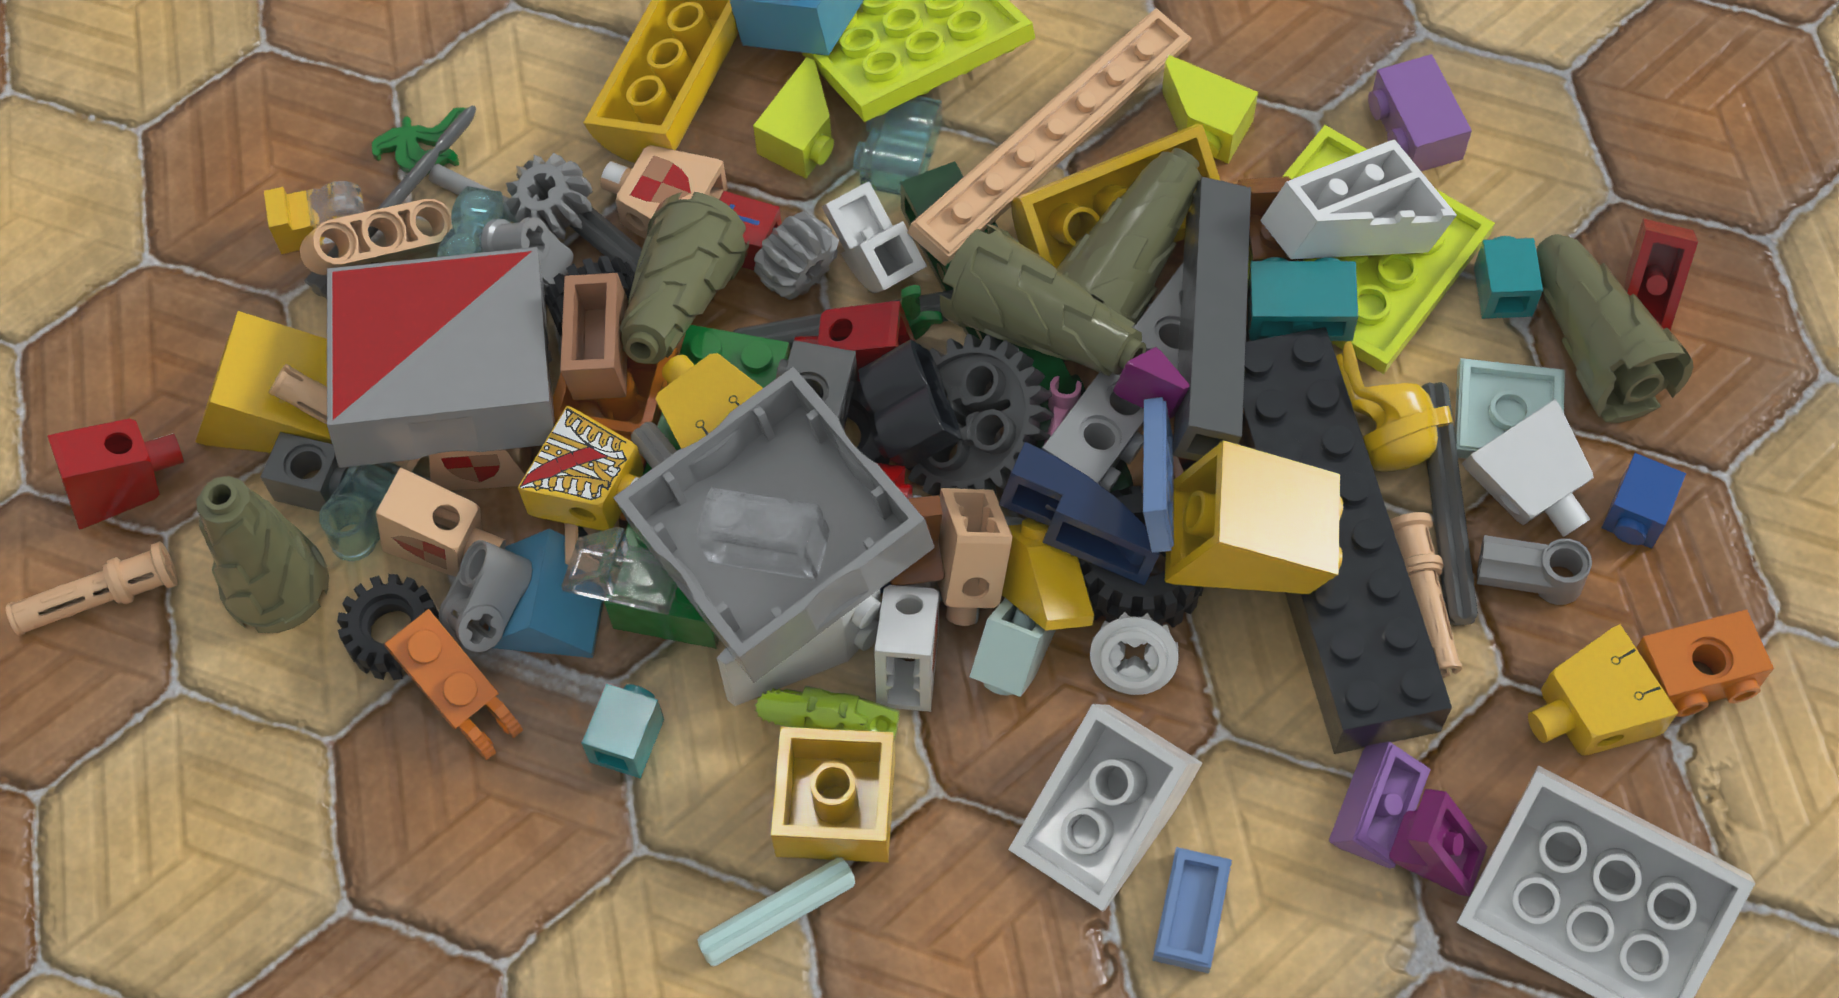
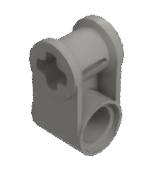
(530, 232)
(484, 591)

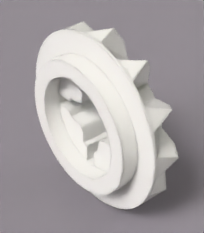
(1133, 674)

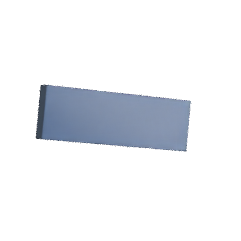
(1158, 475)

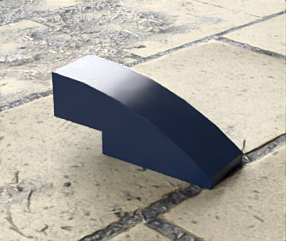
(1079, 514)

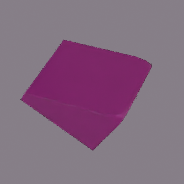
(1152, 377)

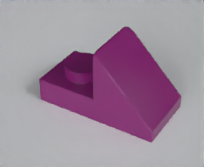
(1439, 844)

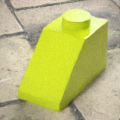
(1209, 100)
(796, 124)

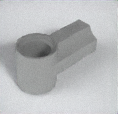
(1530, 564)

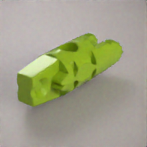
(825, 710)

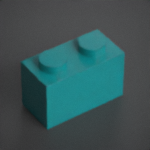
(1302, 297)

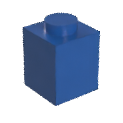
(1643, 501)

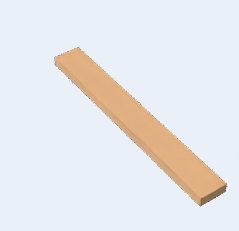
(1048, 136)

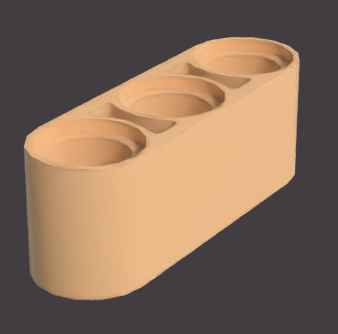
(394, 222)

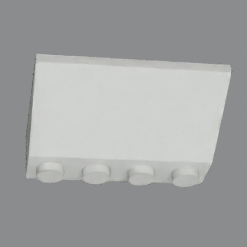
(1604, 896)

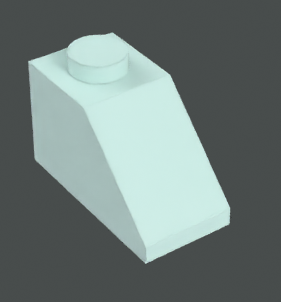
(1010, 651)

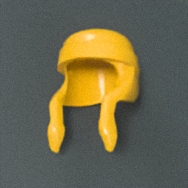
(1402, 416)

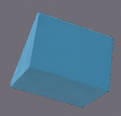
(547, 616)

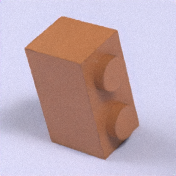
(591, 336)

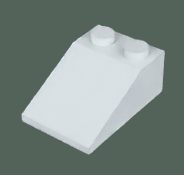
(828, 649)
(1104, 804)

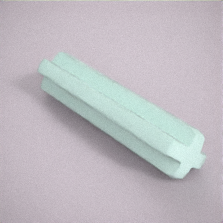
(776, 911)

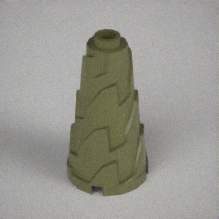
(1135, 236)
(685, 260)
(1032, 305)
(1610, 336)
(261, 561)

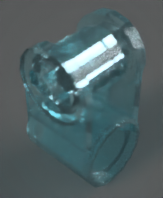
(355, 503)

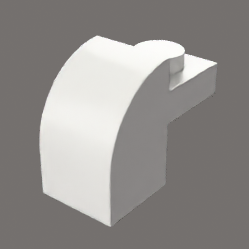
(873, 247)

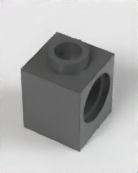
(291, 461)

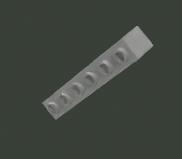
(1103, 425)

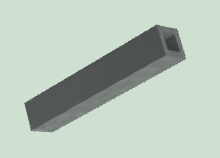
(1213, 318)

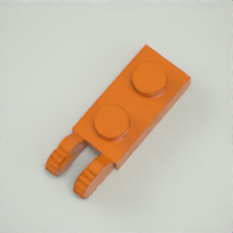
(450, 679)

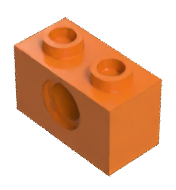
(1724, 644)

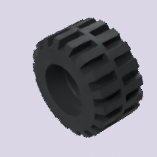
(1115, 594)

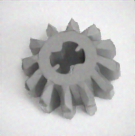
(550, 192)
(796, 255)

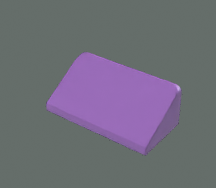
(1378, 797)

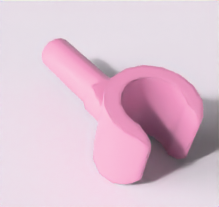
(1061, 404)

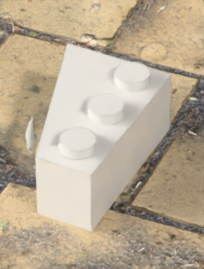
(1359, 208)

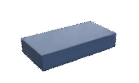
(1192, 910)

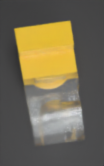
(299, 213)

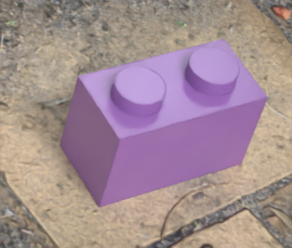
(1420, 112)

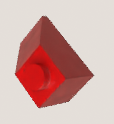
(1660, 268)

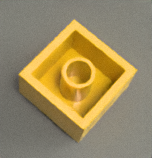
(833, 794)

